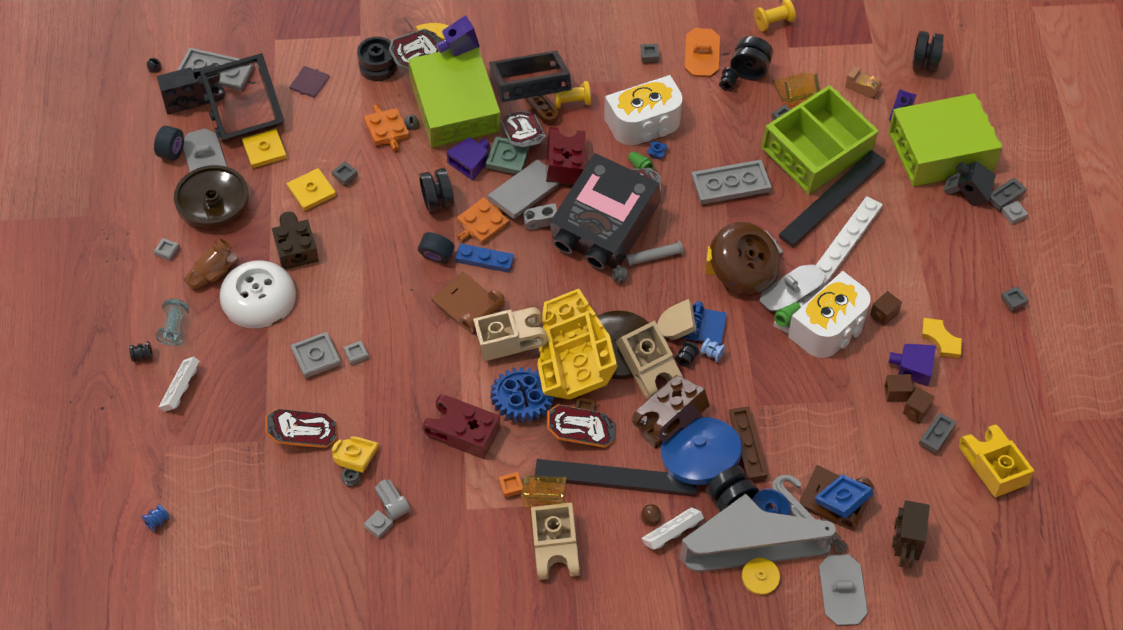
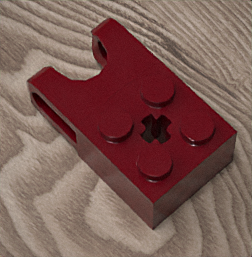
(565, 156)
(463, 426)

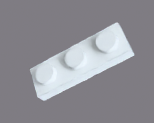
(179, 384)
(672, 528)

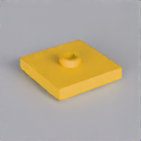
(264, 148)
(311, 189)

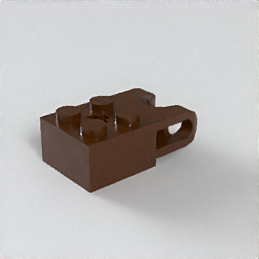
(672, 408)

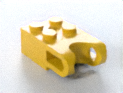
(997, 461)

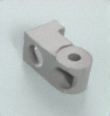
(539, 216)

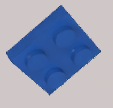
(844, 496)

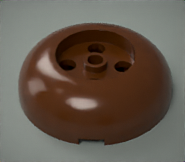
(733, 267)

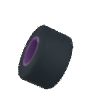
(169, 142)
(436, 247)

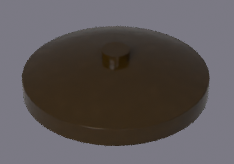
(211, 196)
(618, 325)

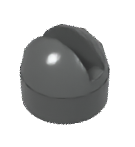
(415, 122)

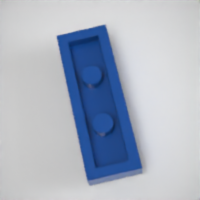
(484, 258)

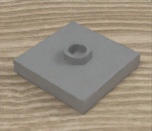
(315, 355)

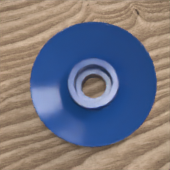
(767, 496)

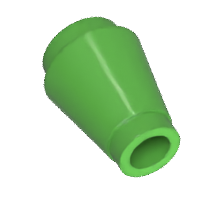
(640, 161)
(784, 315)

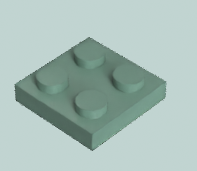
(506, 156)

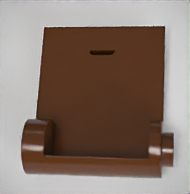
(823, 478)

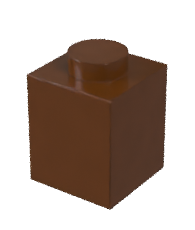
(885, 308)
(898, 387)
(918, 405)

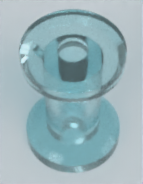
(170, 333)

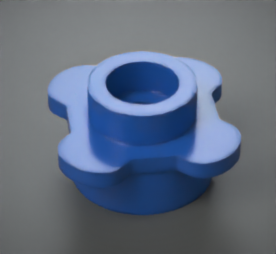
(657, 150)

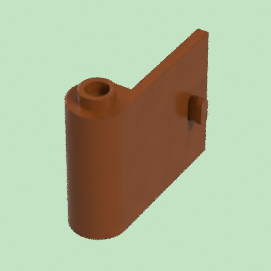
(466, 299)

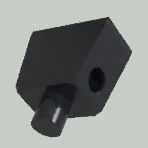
(975, 182)

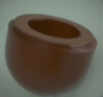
(651, 515)

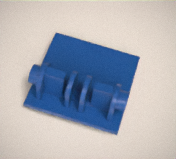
(708, 324)

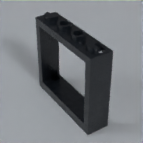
(530, 86)
(209, 99)

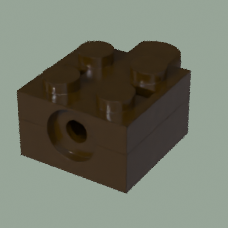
(294, 241)
(910, 532)

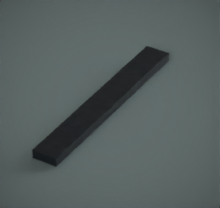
(831, 198)
(615, 477)

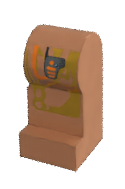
(862, 82)

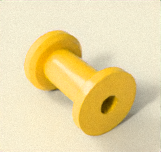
(764, 18)
(576, 94)

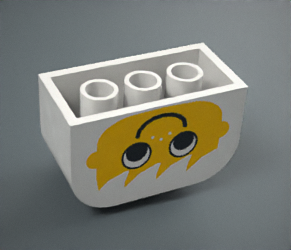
(644, 111)
(831, 317)

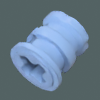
(712, 349)

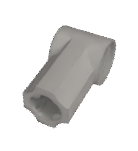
(393, 503)

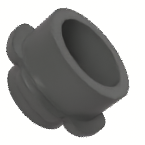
(619, 274)
(350, 481)

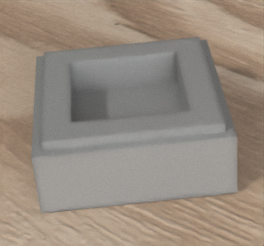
(166, 249)
(356, 353)

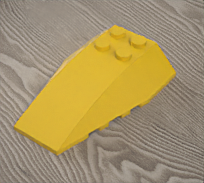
(578, 348)

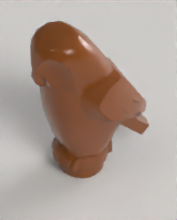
(211, 265)

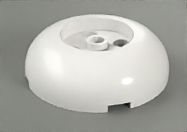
(269, 298)

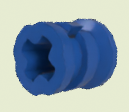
(155, 518)

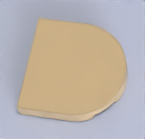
(677, 320)

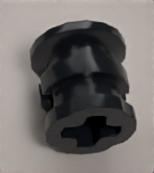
(728, 78)
(140, 351)
(687, 354)

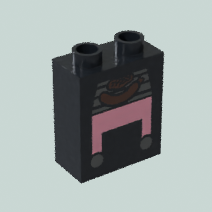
(604, 212)

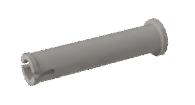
(655, 253)

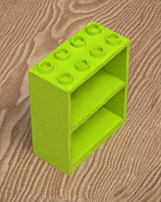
(454, 96)
(941, 135)
(819, 139)

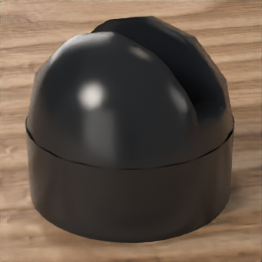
(152, 67)

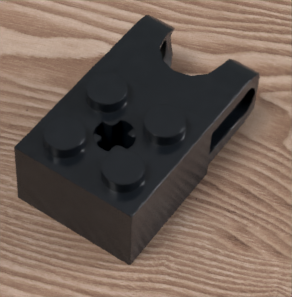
(182, 89)

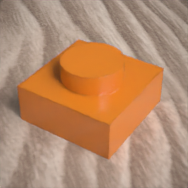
(511, 484)

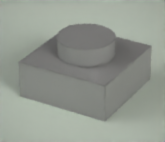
(1014, 212)
(378, 524)

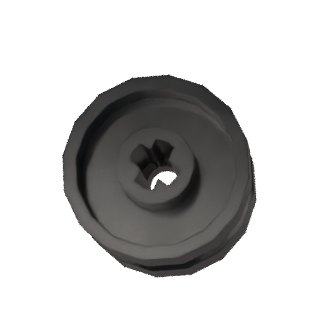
(929, 51)
(752, 58)
(375, 59)
(436, 191)
(730, 486)

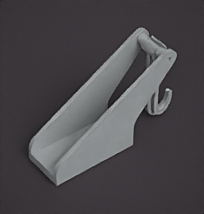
(749, 533)

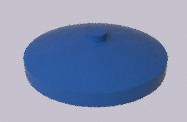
(701, 451)

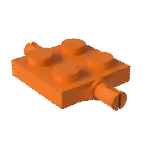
(386, 127)
(481, 221)

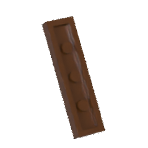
(751, 452)

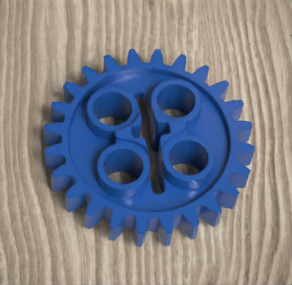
(510, 400)

